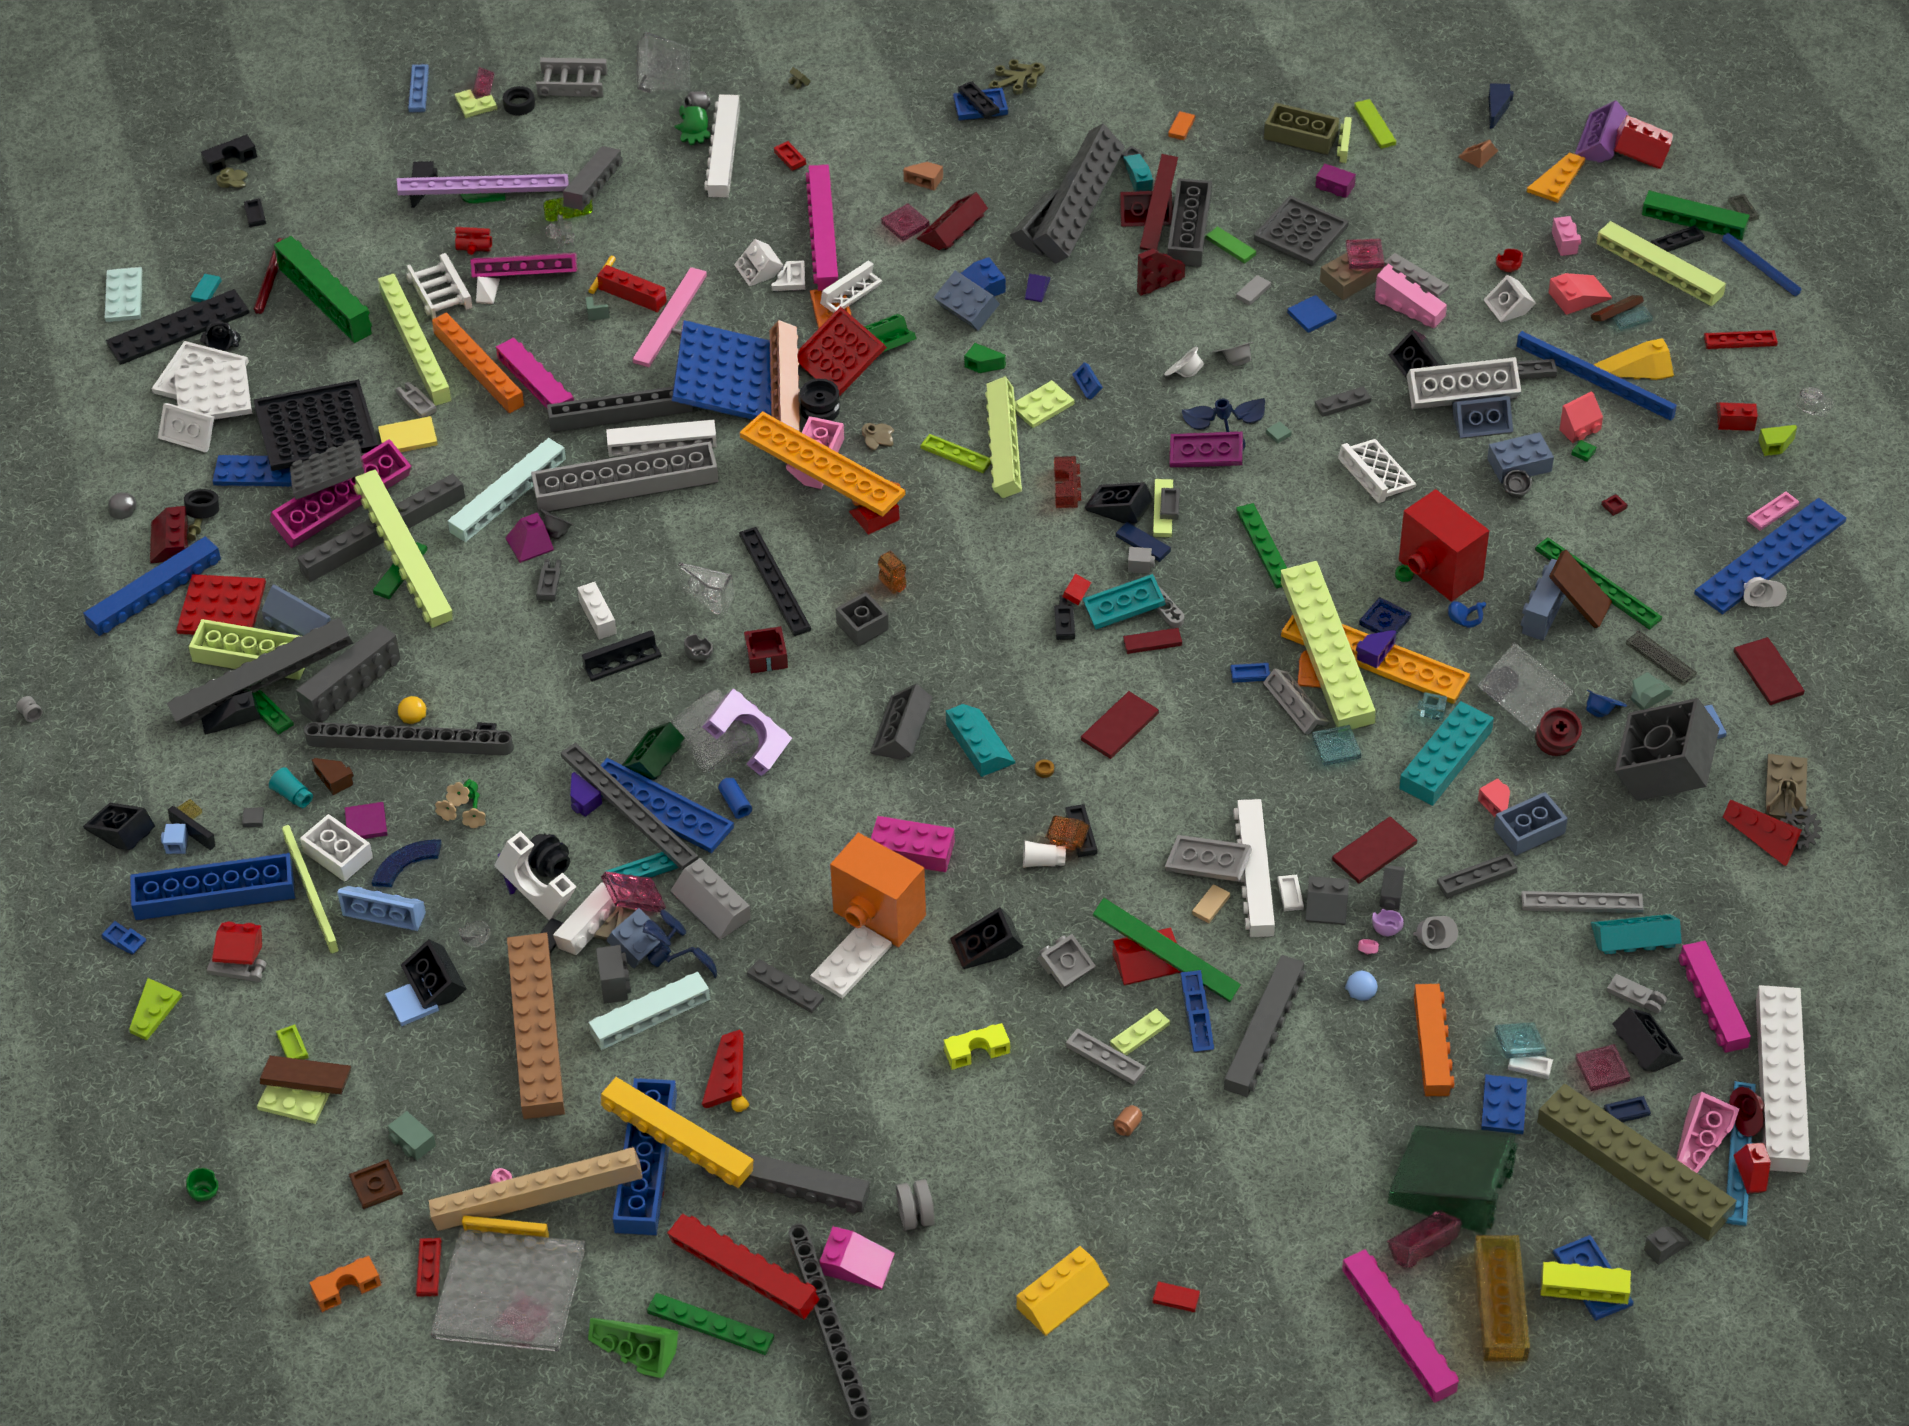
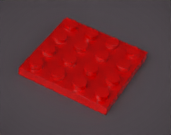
(840, 350)
(221, 600)

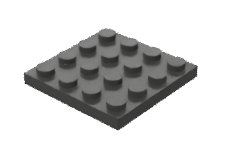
(1301, 230)
(326, 469)

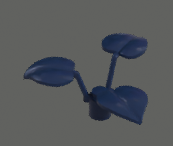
(1200, 416)
(662, 951)

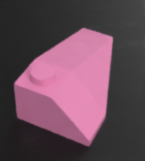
(1704, 1129)

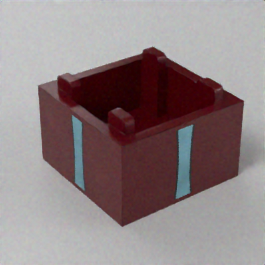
(766, 649)

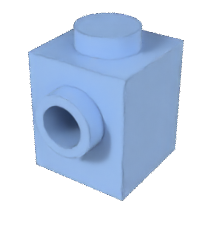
(175, 838)

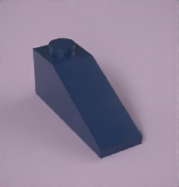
(1498, 102)

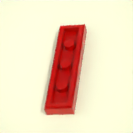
(1740, 339)

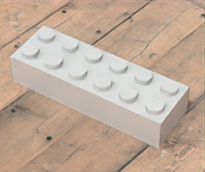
(1463, 381)

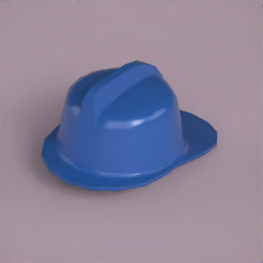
(1601, 705)

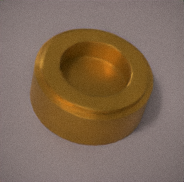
(1044, 768)

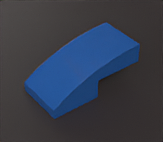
(122, 938)

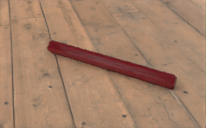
(267, 283)

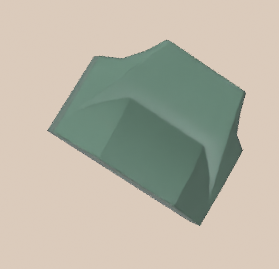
(1649, 691)

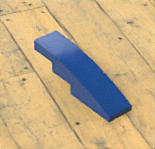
(1197, 1011)

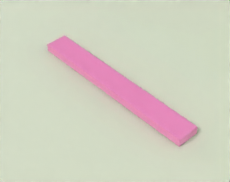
(669, 317)

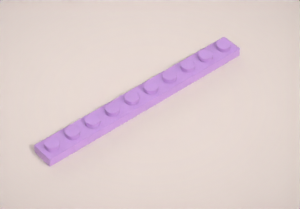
(482, 184)

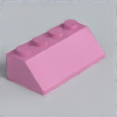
(825, 432)

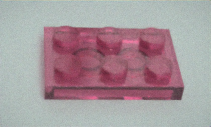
(633, 891)

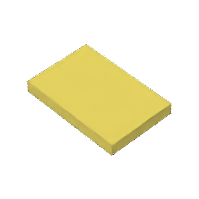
(410, 434)

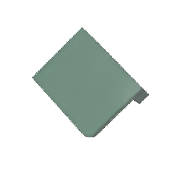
(596, 312)

